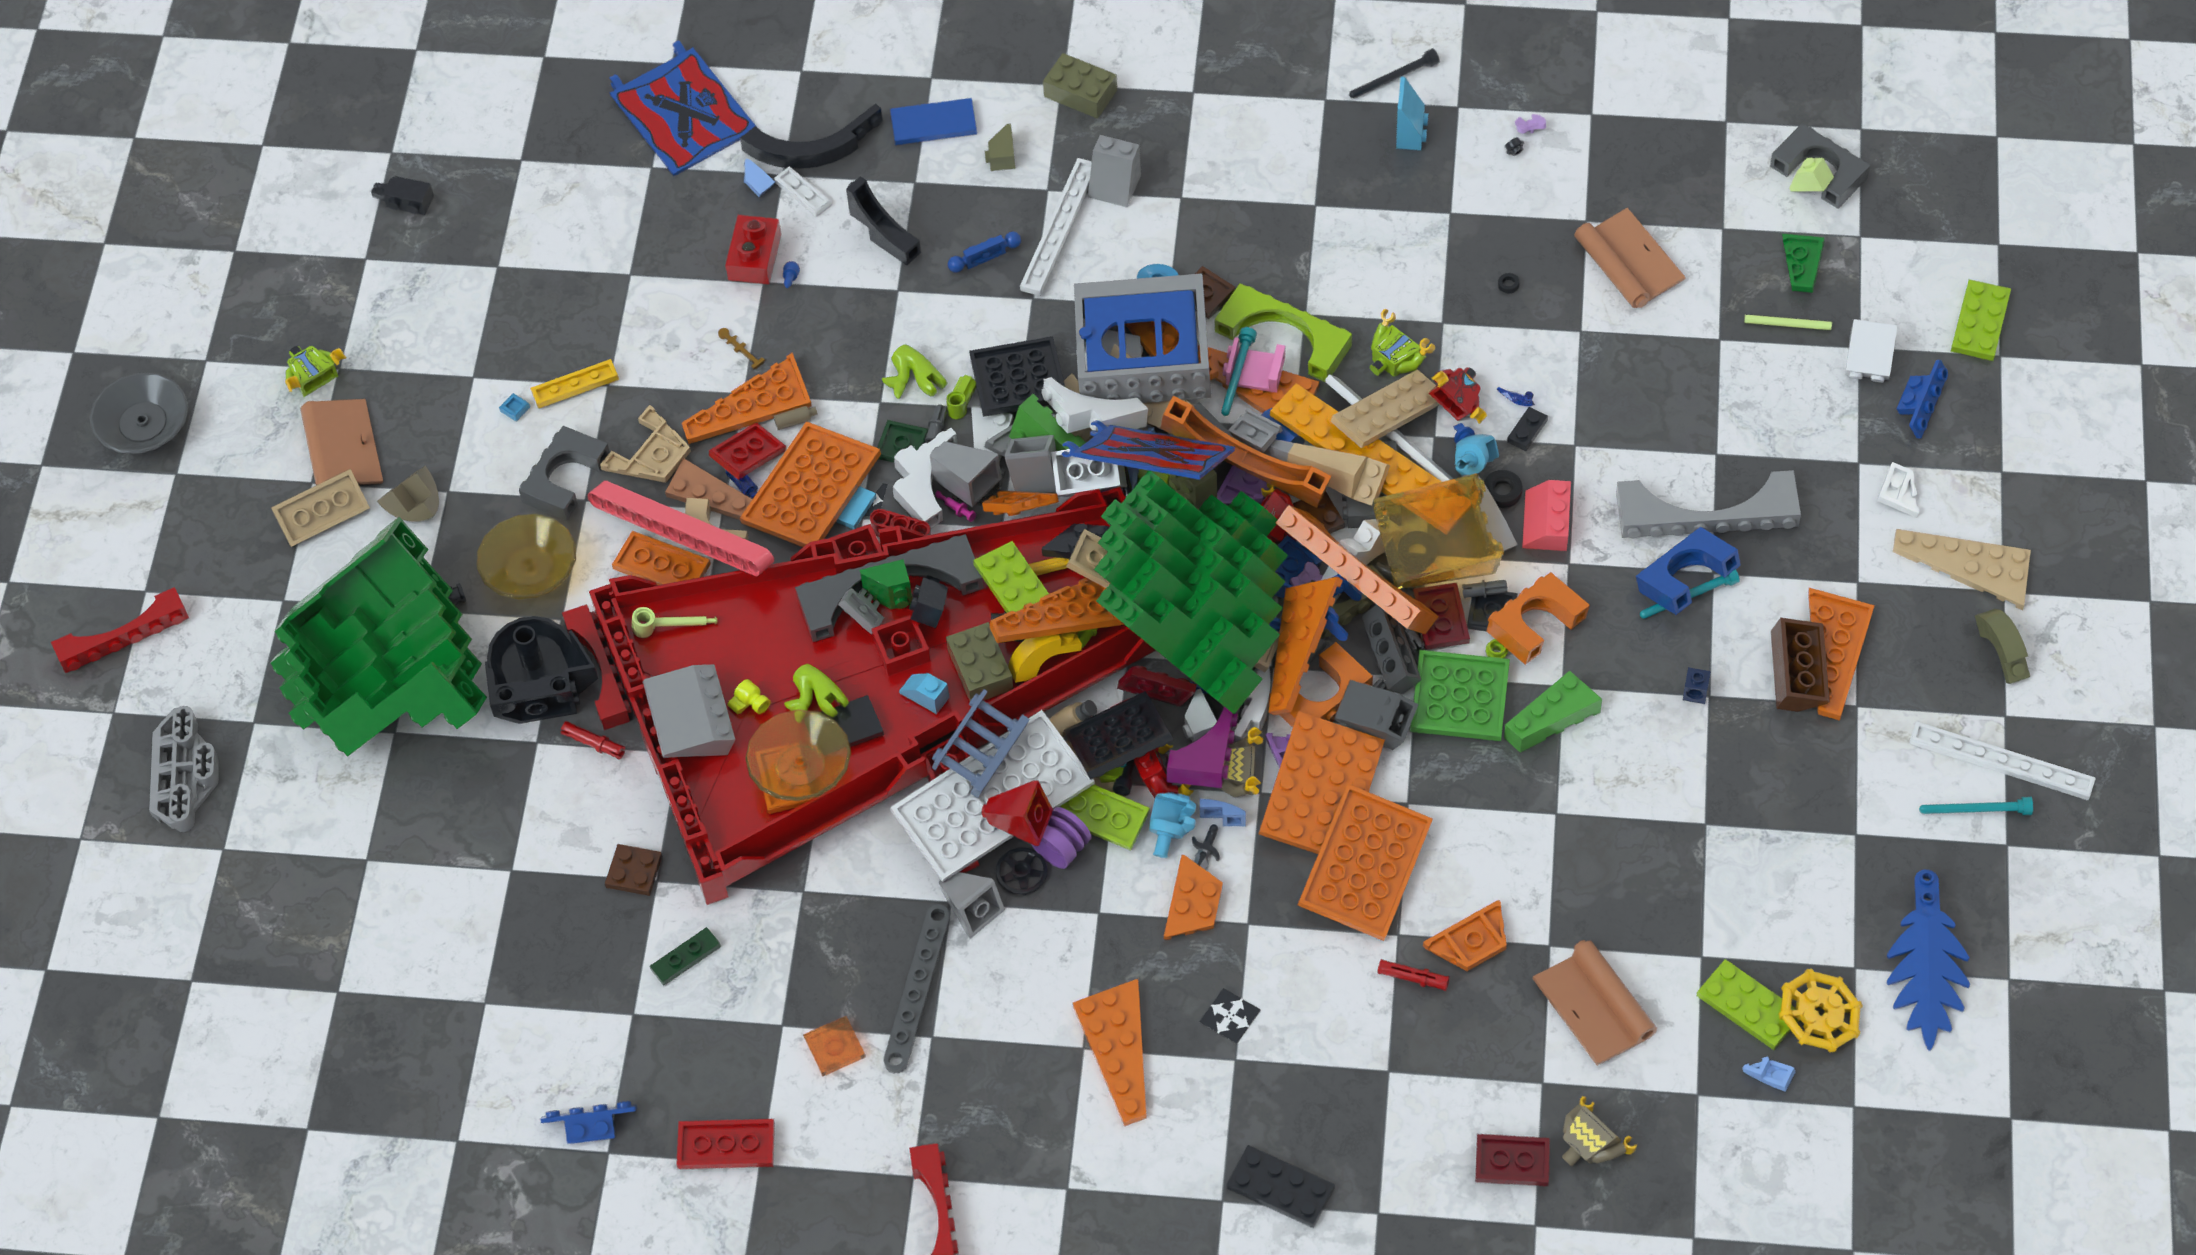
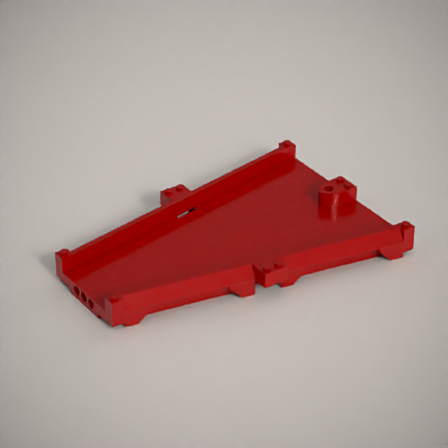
(767, 640)

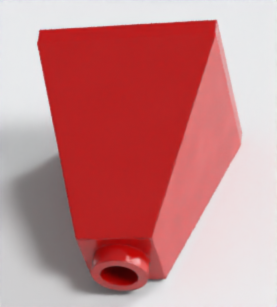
(1020, 812)

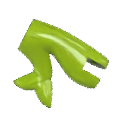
(908, 358)
(826, 691)

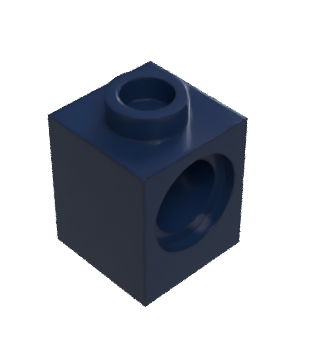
(1696, 685)

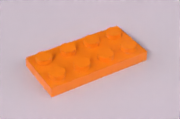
(658, 560)

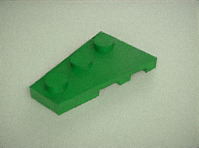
(1803, 260)

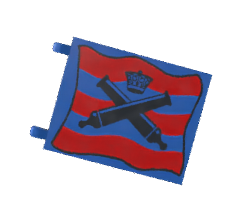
(682, 110)
(1150, 451)

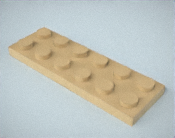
(1386, 409)

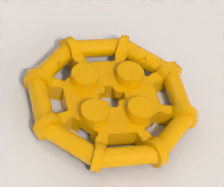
(1829, 1002)

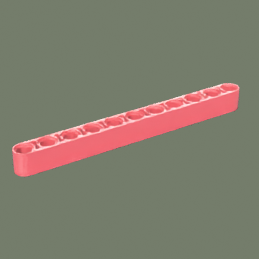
(681, 528)

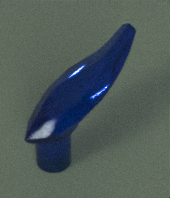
(1517, 398)

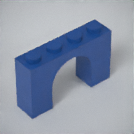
(1696, 549)

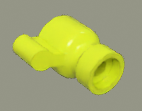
(748, 694)

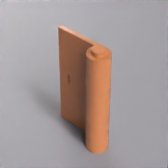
(1620, 252)
(335, 442)
(1606, 1011)

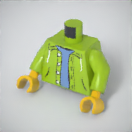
(1395, 350)
(311, 368)

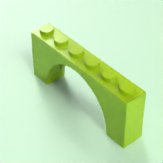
(1252, 307)

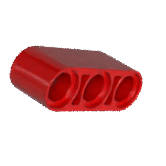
(894, 519)

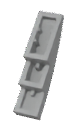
(1496, 523)

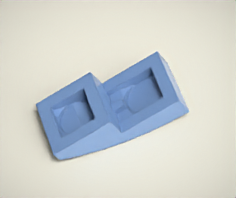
(1217, 809)

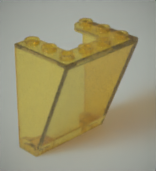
(1437, 533)

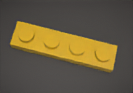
(574, 383)

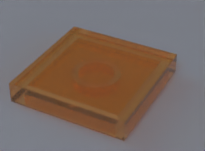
(834, 1045)

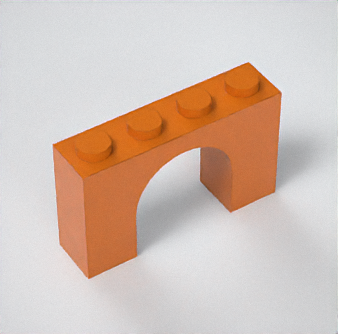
(1546, 594)
(1341, 669)

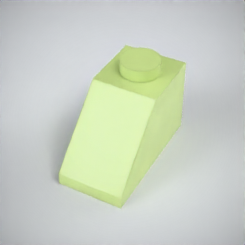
(1812, 176)

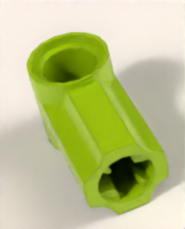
(960, 397)

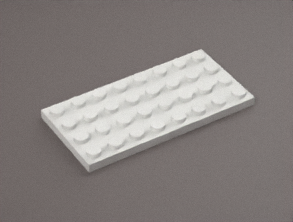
(949, 820)

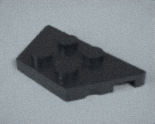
(1064, 544)

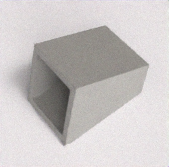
(1114, 170)
(1031, 464)
(965, 470)

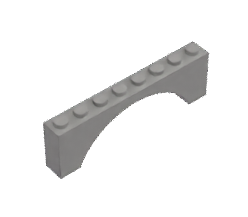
(1646, 515)

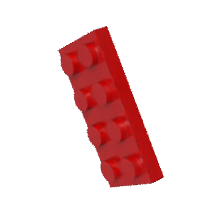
(725, 1144)

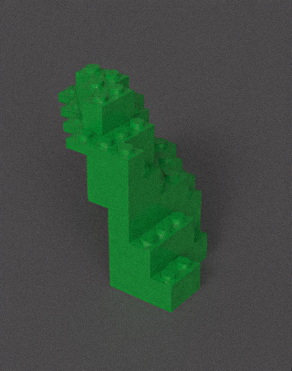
(1194, 583)
(378, 646)

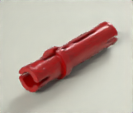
(600, 743)
(1415, 975)

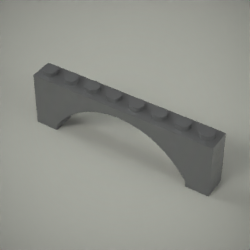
(946, 560)

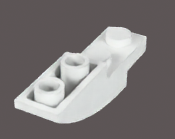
(1255, 707)

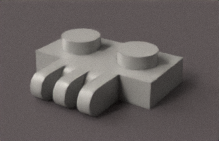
(861, 608)

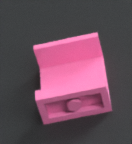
(1260, 369)

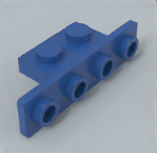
(1921, 397)
(589, 1124)

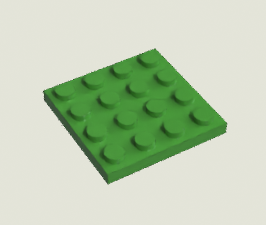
(1460, 695)

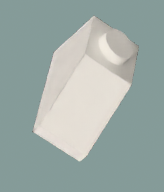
(1198, 718)

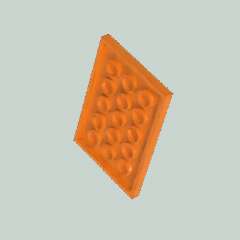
(810, 485)
(1313, 778)
(1365, 862)

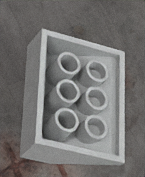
(689, 712)

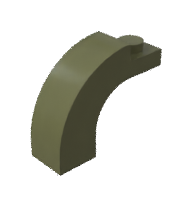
(2005, 637)

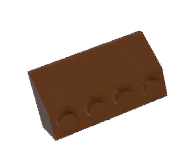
(1799, 665)

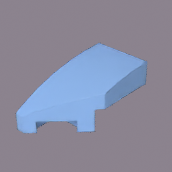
(756, 178)
(1771, 1073)

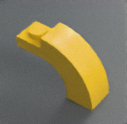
(1035, 651)

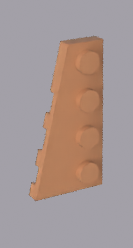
(696, 483)

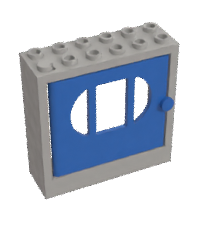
(1143, 300)

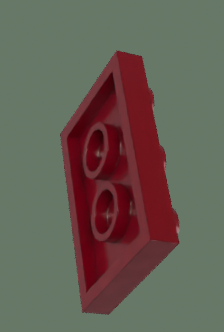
(1451, 625)
(1157, 685)
(1512, 1160)

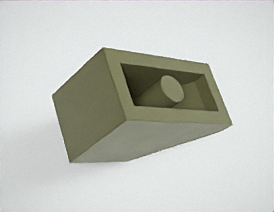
(1001, 150)

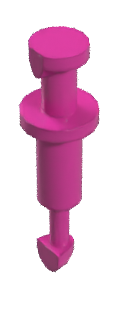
(961, 509)

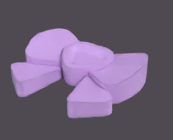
(1537, 122)
(1309, 573)

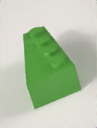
(1036, 420)
(1558, 707)

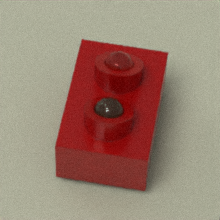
(753, 249)

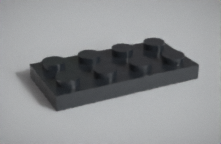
(1280, 1186)

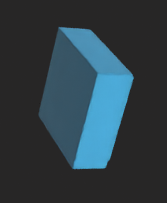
(514, 407)

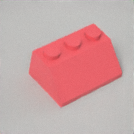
(1547, 516)

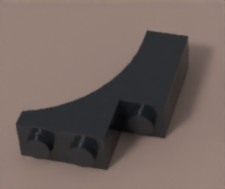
(882, 227)

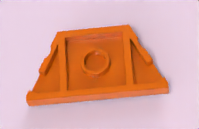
(1016, 501)
(1193, 900)
(1471, 939)

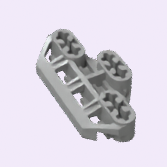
(187, 769)

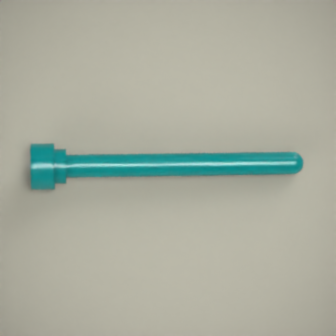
(1247, 337)
(1731, 579)
(2023, 806)

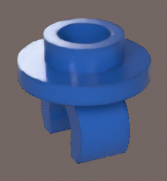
(1462, 432)

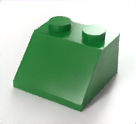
(888, 584)

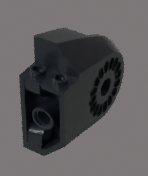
(536, 671)

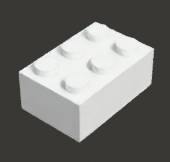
(1081, 474)

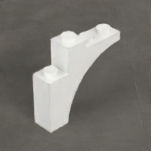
(1079, 411)
(915, 489)
(1364, 546)

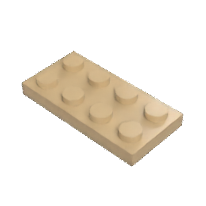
(320, 507)

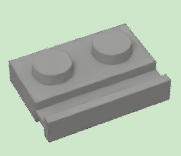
(1255, 430)

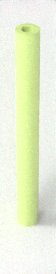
(1788, 322)

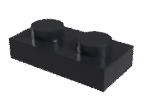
(1527, 428)

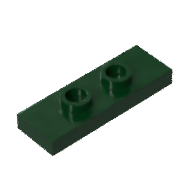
(685, 956)

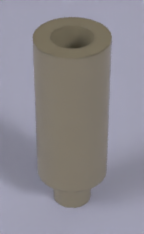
(794, 417)

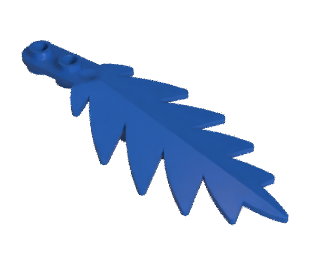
(1928, 962)

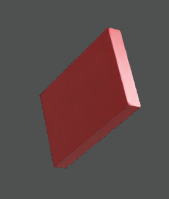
(747, 450)

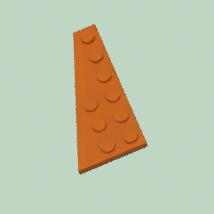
(1261, 399)
(752, 402)
(1056, 613)
(1845, 630)
(1299, 635)
(1114, 1035)

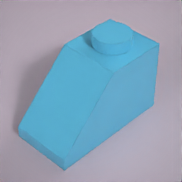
(926, 691)

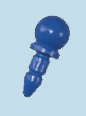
(790, 273)

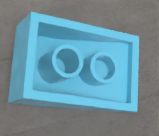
(1410, 118)

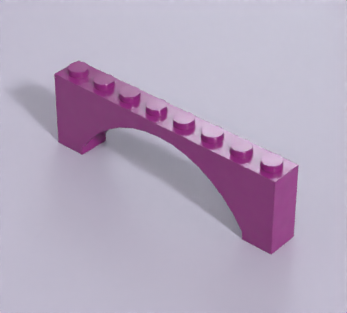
(1205, 759)

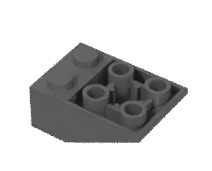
(1376, 712)

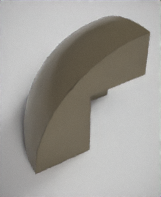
(413, 498)

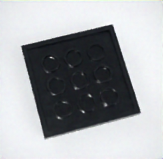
(1013, 373)
(1118, 735)

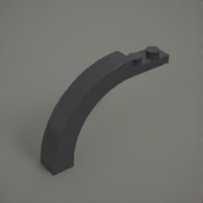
(810, 153)

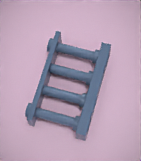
(1002, 744)

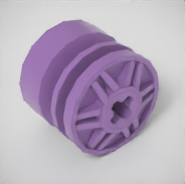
(1063, 838)

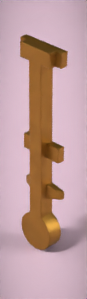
(724, 334)

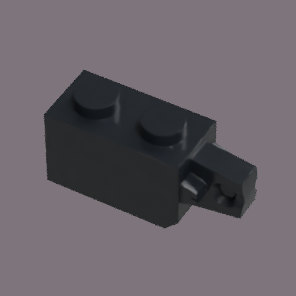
(404, 194)
(928, 601)

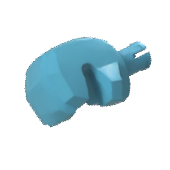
(1474, 453)
(1171, 820)

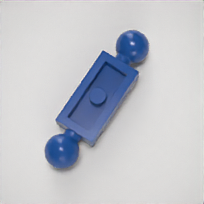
(984, 252)

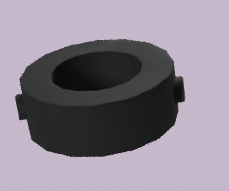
(1508, 289)

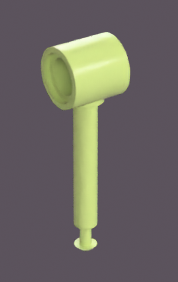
(647, 615)

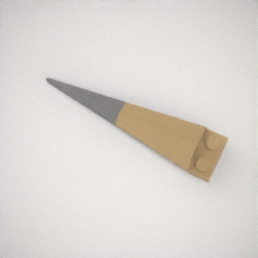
(1350, 473)

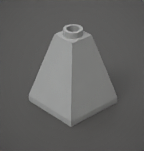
(972, 900)

